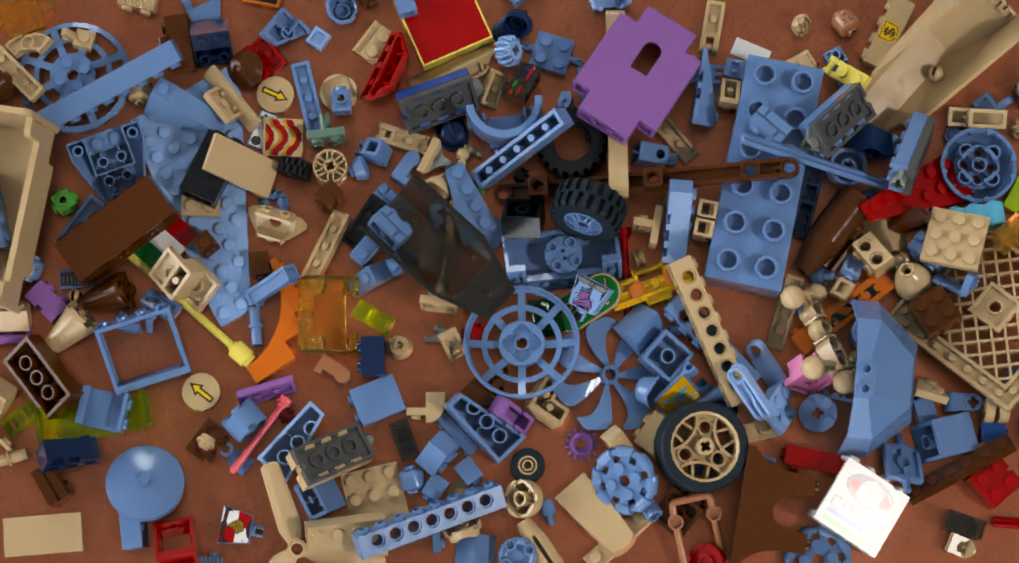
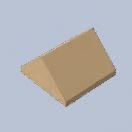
(889, 239)

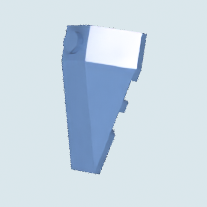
(703, 106)

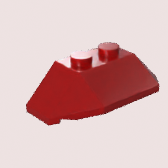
(388, 69)

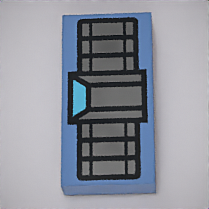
(69, 280)

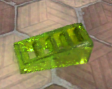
(25, 407)

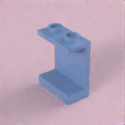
(104, 410)

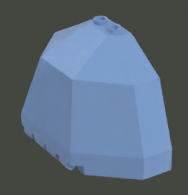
(882, 380)

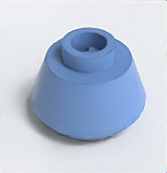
(359, 168)

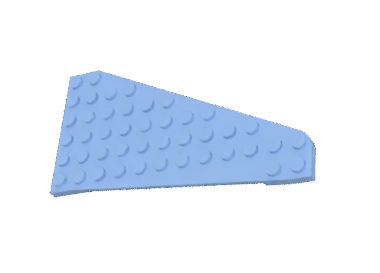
(168, 157)

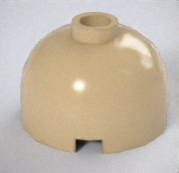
(523, 498)

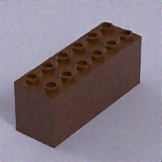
(117, 230)

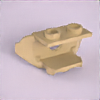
(290, 225)

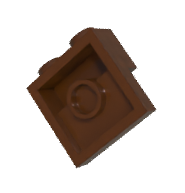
(689, 512)

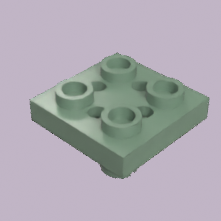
(326, 134)

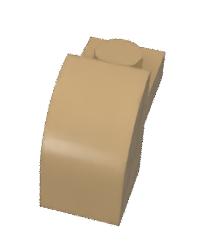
(433, 408)

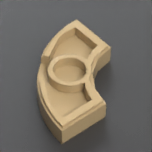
(28, 43)

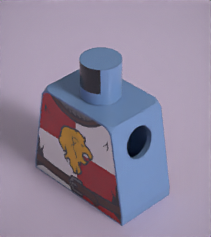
(238, 527)

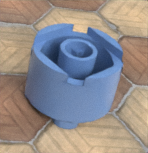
(850, 157)
(244, 420)

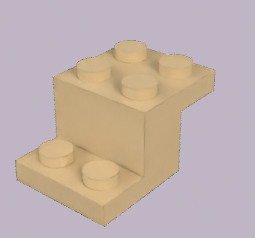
(184, 279)

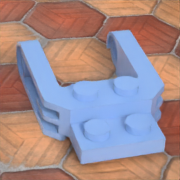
(775, 403)

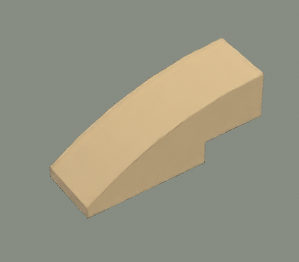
(976, 117)

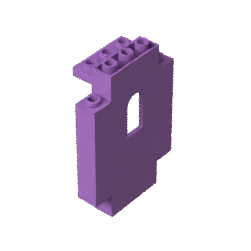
(621, 97)

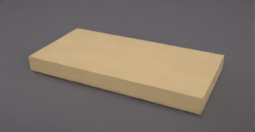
(240, 165)
(43, 534)

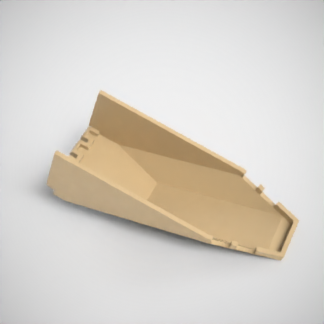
(952, 34)

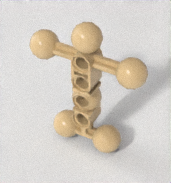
(830, 352)

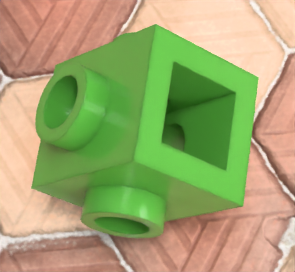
(67, 208)

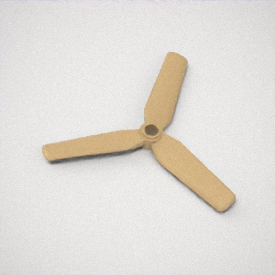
(290, 525)

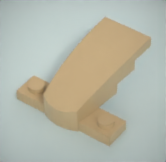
(600, 521)

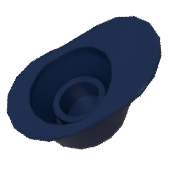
(513, 23)
(452, 134)

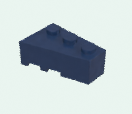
(67, 453)

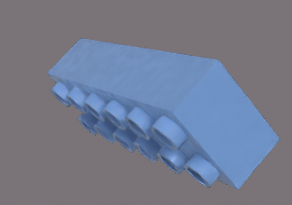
(759, 216)

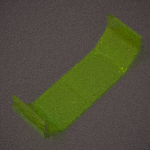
(63, 428)

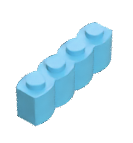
(992, 209)

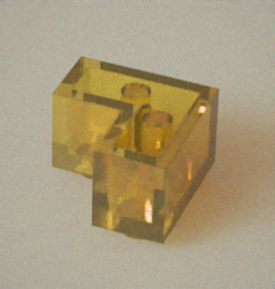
(1007, 235)

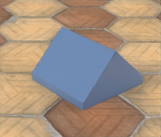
(639, 327)
(476, 549)

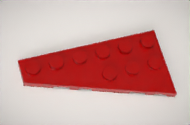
(927, 192)

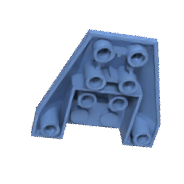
(110, 158)

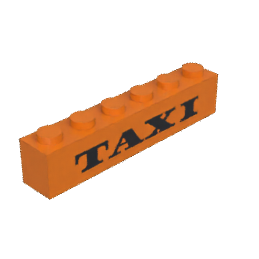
(841, 312)

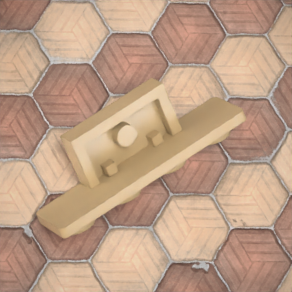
(227, 101)

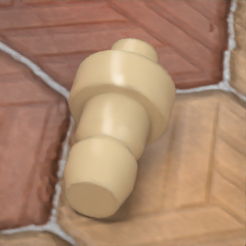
(474, 152)

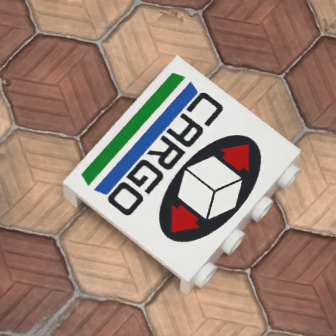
(860, 506)

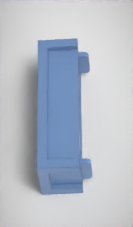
(272, 284)

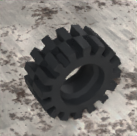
(294, 168)

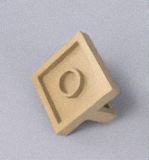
(649, 226)

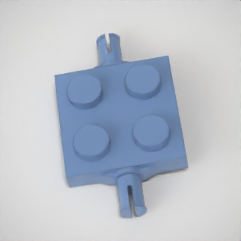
(552, 53)
(902, 463)

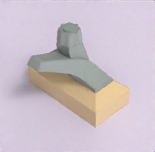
(433, 158)
(449, 339)

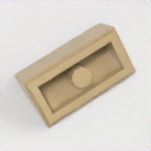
(493, 83)

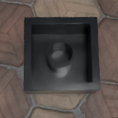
(523, 218)

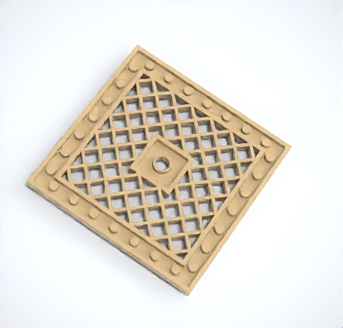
(1003, 395)

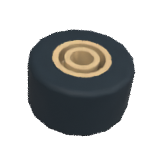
(522, 469)

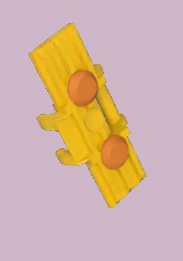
(650, 290)

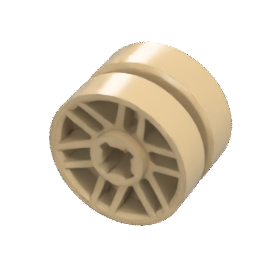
(327, 159)
(991, 411)

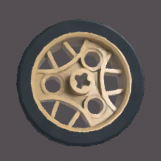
(730, 463)

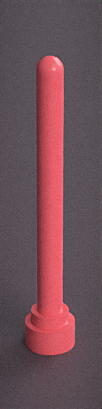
(282, 404)

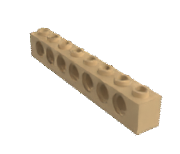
(676, 270)

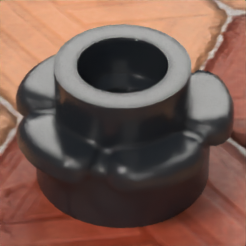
(521, 176)

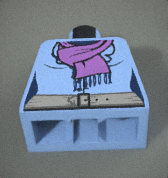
(588, 296)

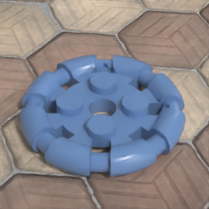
(614, 483)
(822, 547)

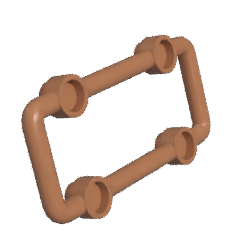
(676, 522)

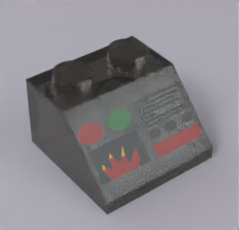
(522, 84)

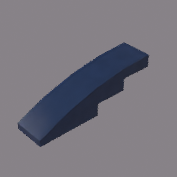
(808, 200)

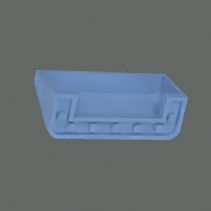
(527, 264)

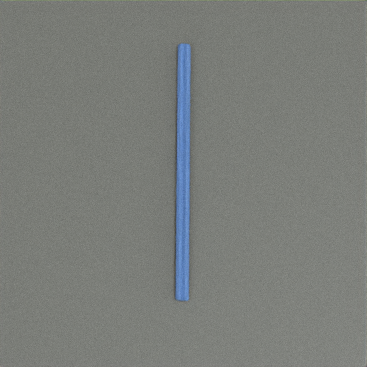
(814, 161)

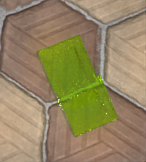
(373, 317)

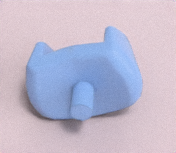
(565, 99)

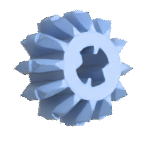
(508, 50)

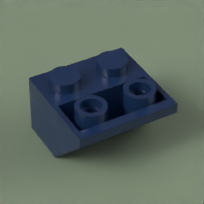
(211, 42)
(873, 142)

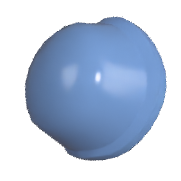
(647, 390)

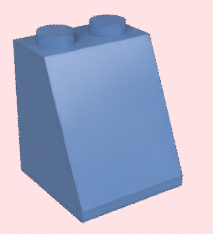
(945, 437)

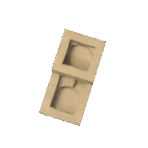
(839, 288)

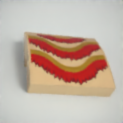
(282, 137)

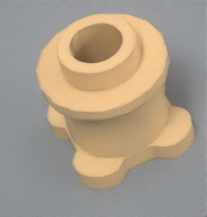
(899, 259)

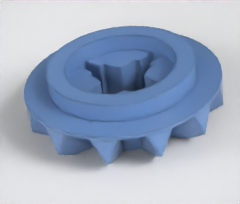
(283, 202)

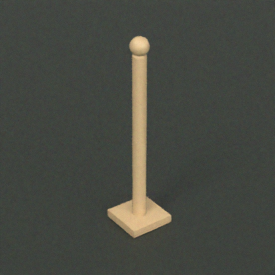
(432, 303)

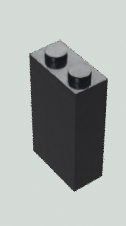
(200, 184)

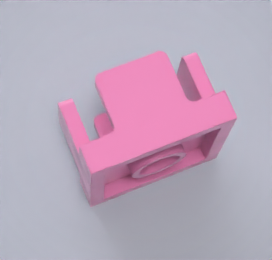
(799, 383)

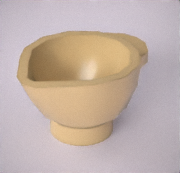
(439, 184)

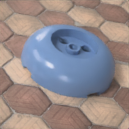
(994, 151)

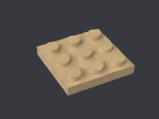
(955, 239)
(375, 491)

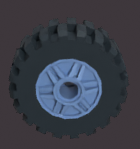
(588, 210)

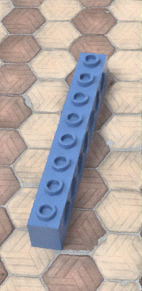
(493, 501)

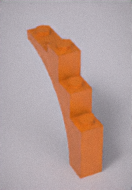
(278, 353)

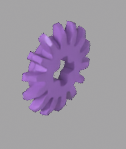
(585, 436)

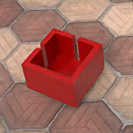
(994, 483)

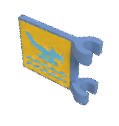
(682, 389)

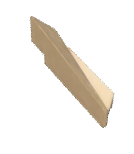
(475, 62)

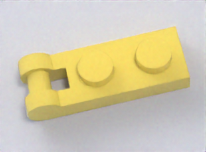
(845, 73)

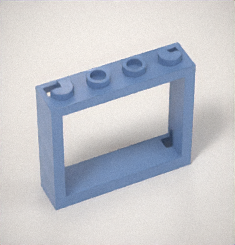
(151, 377)

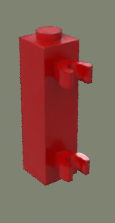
(810, 459)

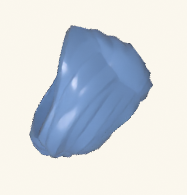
(341, 11)

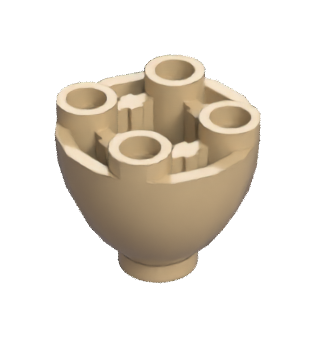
(912, 280)

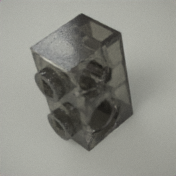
(404, 440)
(963, 525)

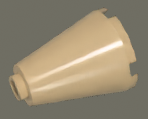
(70, 328)

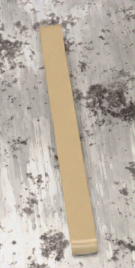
(616, 151)

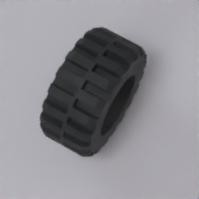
(583, 166)

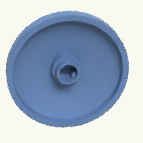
(145, 483)

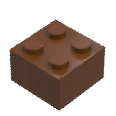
(934, 313)

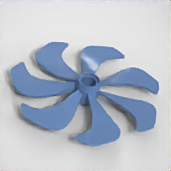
(574, 394)

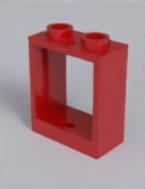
(168, 529)

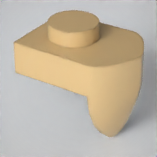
(960, 546)

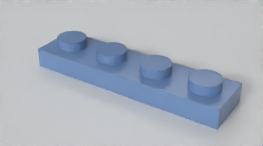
(307, 94)

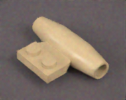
(545, 549)

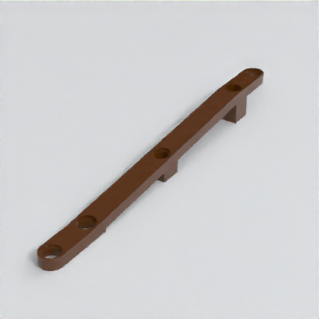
(639, 181)

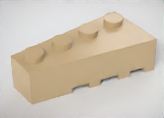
(336, 531)

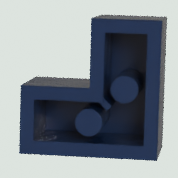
(373, 356)

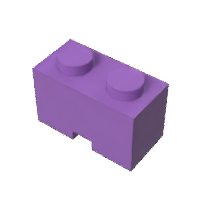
(43, 296)
(511, 414)

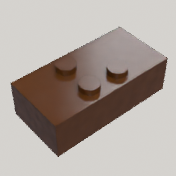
(43, 377)

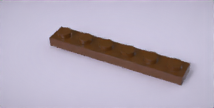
(962, 468)

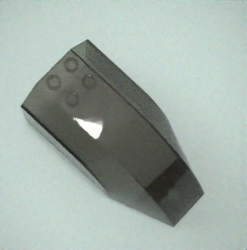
(445, 252)

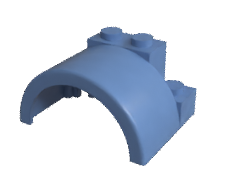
(504, 129)

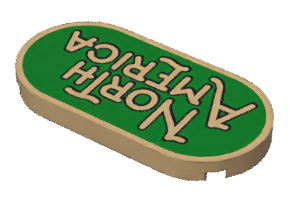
(612, 302)

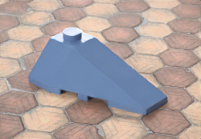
(177, 107)

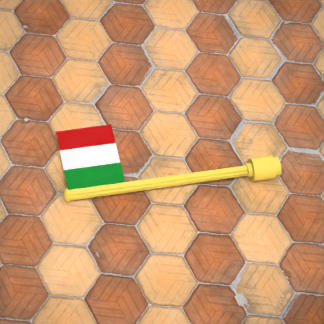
(180, 237)

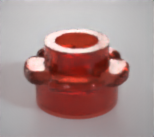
(287, 416)

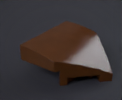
(910, 220)

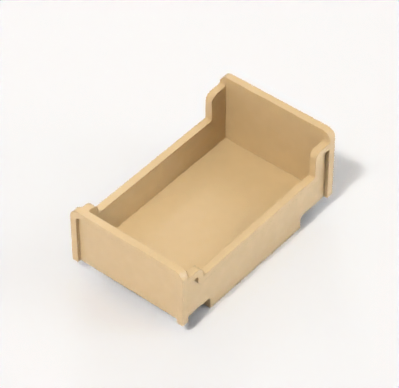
(24, 185)

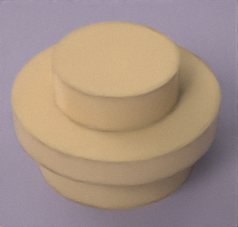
(206, 441)

